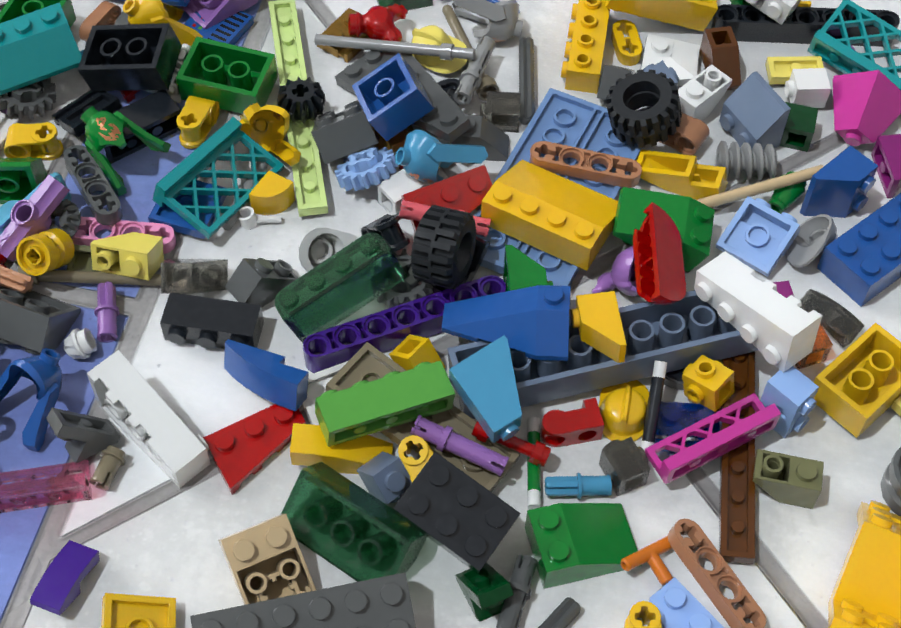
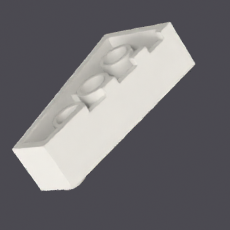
(758, 311)
(148, 419)

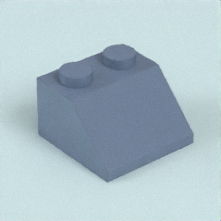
(755, 113)

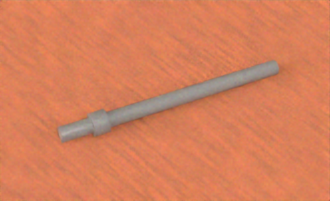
(444, 51)

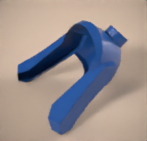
(47, 377)

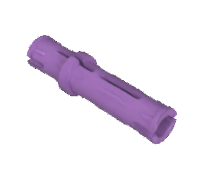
(447, 439)

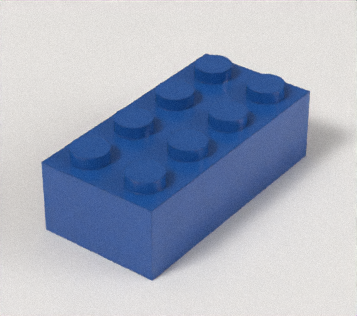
(866, 255)

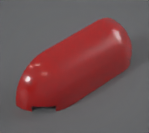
(659, 258)

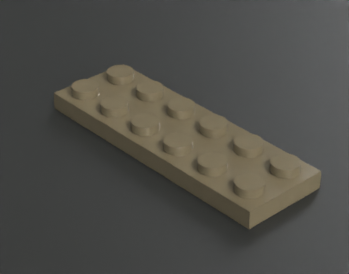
(372, 365)

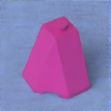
(864, 106)

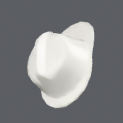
(322, 244)

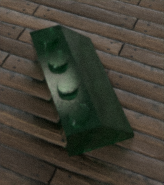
(350, 525)

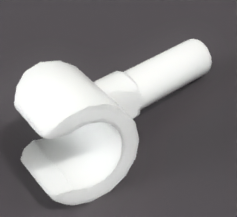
(251, 220)

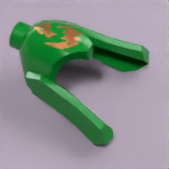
(106, 130)

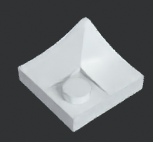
(676, 54)

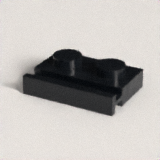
(70, 115)

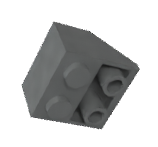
(343, 132)

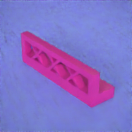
(714, 444)

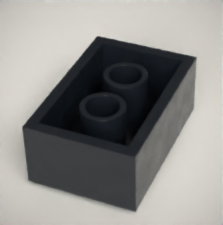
(130, 57)
(456, 512)

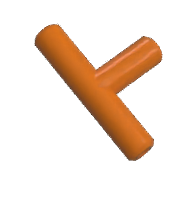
(650, 555)

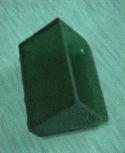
(339, 286)

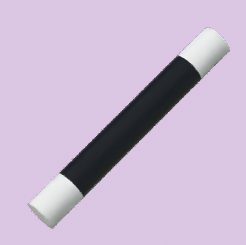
(654, 404)

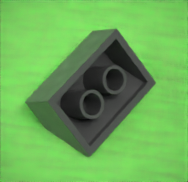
(34, 320)

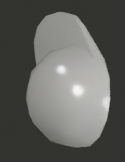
(811, 240)

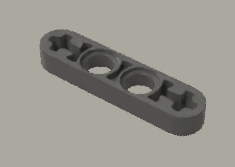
(95, 183)

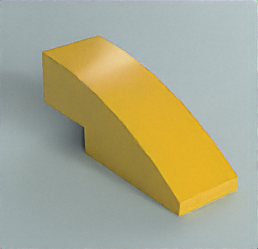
(682, 174)
(310, 447)

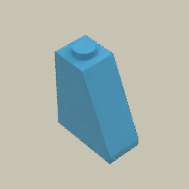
(490, 389)

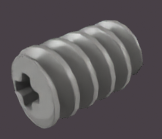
(746, 159)

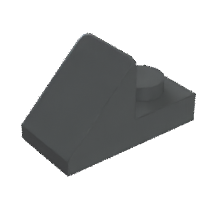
(83, 433)

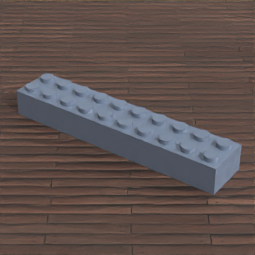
(651, 331)

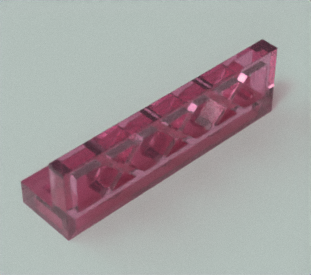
(46, 491)

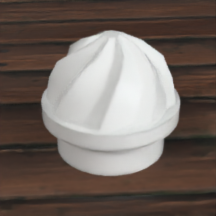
(80, 344)

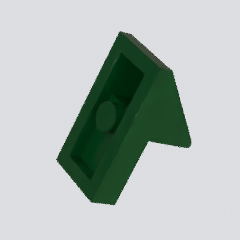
(484, 591)

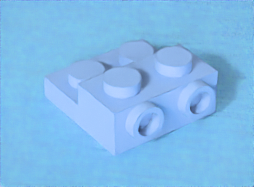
(759, 235)

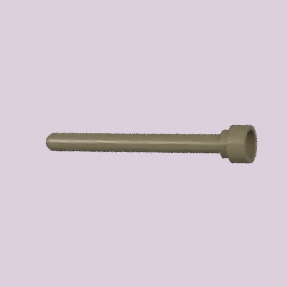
(488, 83)
(91, 278)

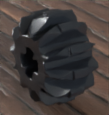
(302, 99)

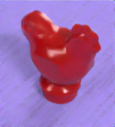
(378, 23)

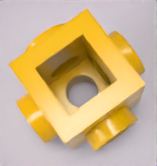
(708, 382)

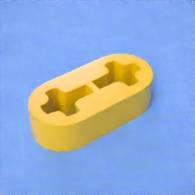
(632, 42)

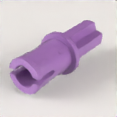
(106, 312)

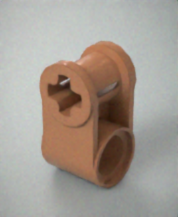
(688, 136)

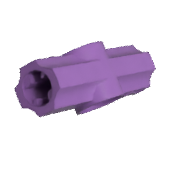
(32, 215)

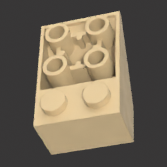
(267, 561)

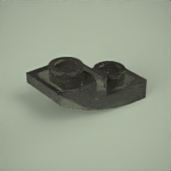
(836, 319)

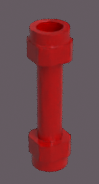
(537, 453)

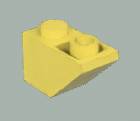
(128, 255)

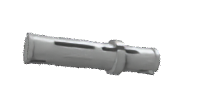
(471, 77)

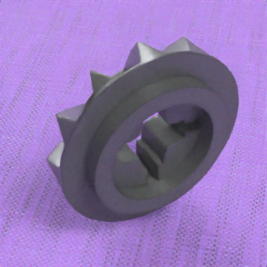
(69, 217)

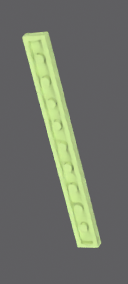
(290, 65)

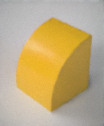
(272, 194)
(414, 351)

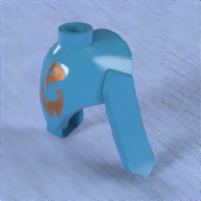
(425, 154)

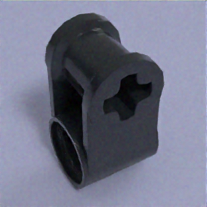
(390, 230)

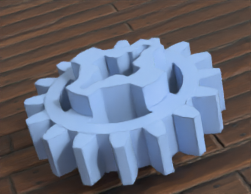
(366, 168)

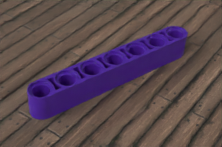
(390, 325)

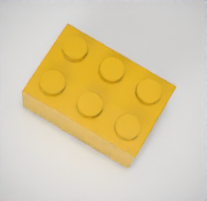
(861, 380)

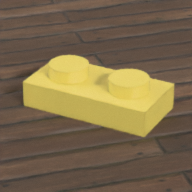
(780, 68)

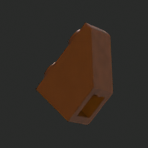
(722, 51)

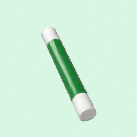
(533, 470)

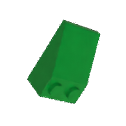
(689, 215)
(578, 541)

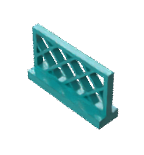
(839, 51)
(197, 165)

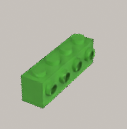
(384, 402)

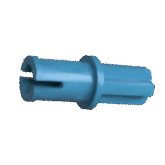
(578, 485)

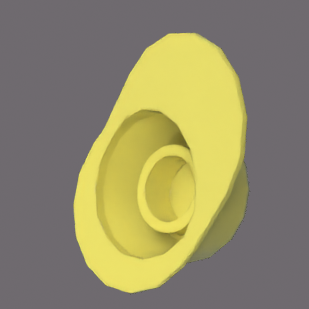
(436, 36)

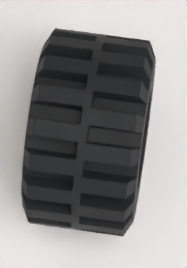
(640, 91)
(443, 247)

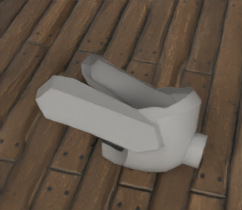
(499, 17)

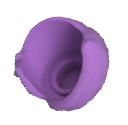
(621, 276)

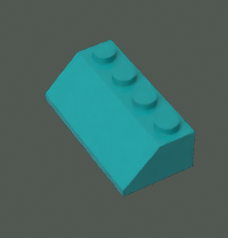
(36, 48)

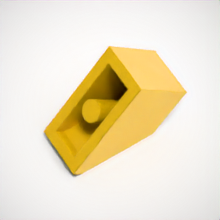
(600, 324)

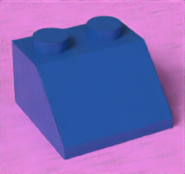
(840, 185)

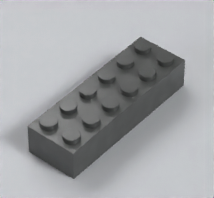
(361, 604)

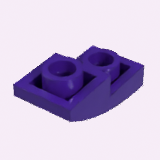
(62, 578)

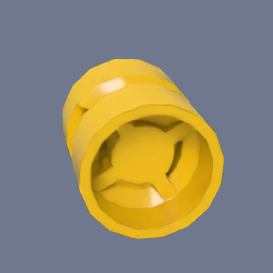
(45, 251)

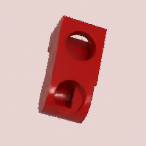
(573, 426)

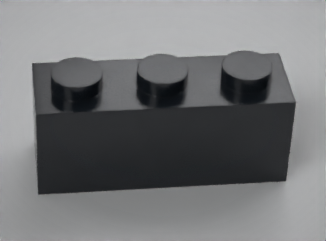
(152, 113)
(210, 321)

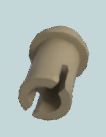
(107, 468)

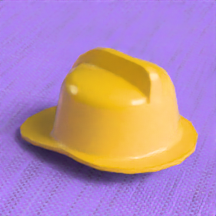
(624, 410)

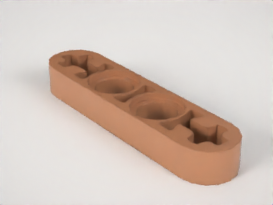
(584, 168)
(720, 575)

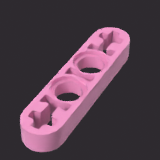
(90, 226)

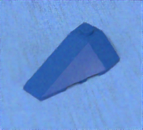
(530, 318)

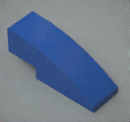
(266, 374)

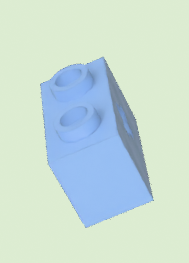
(793, 396)

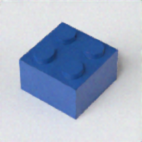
(392, 97)

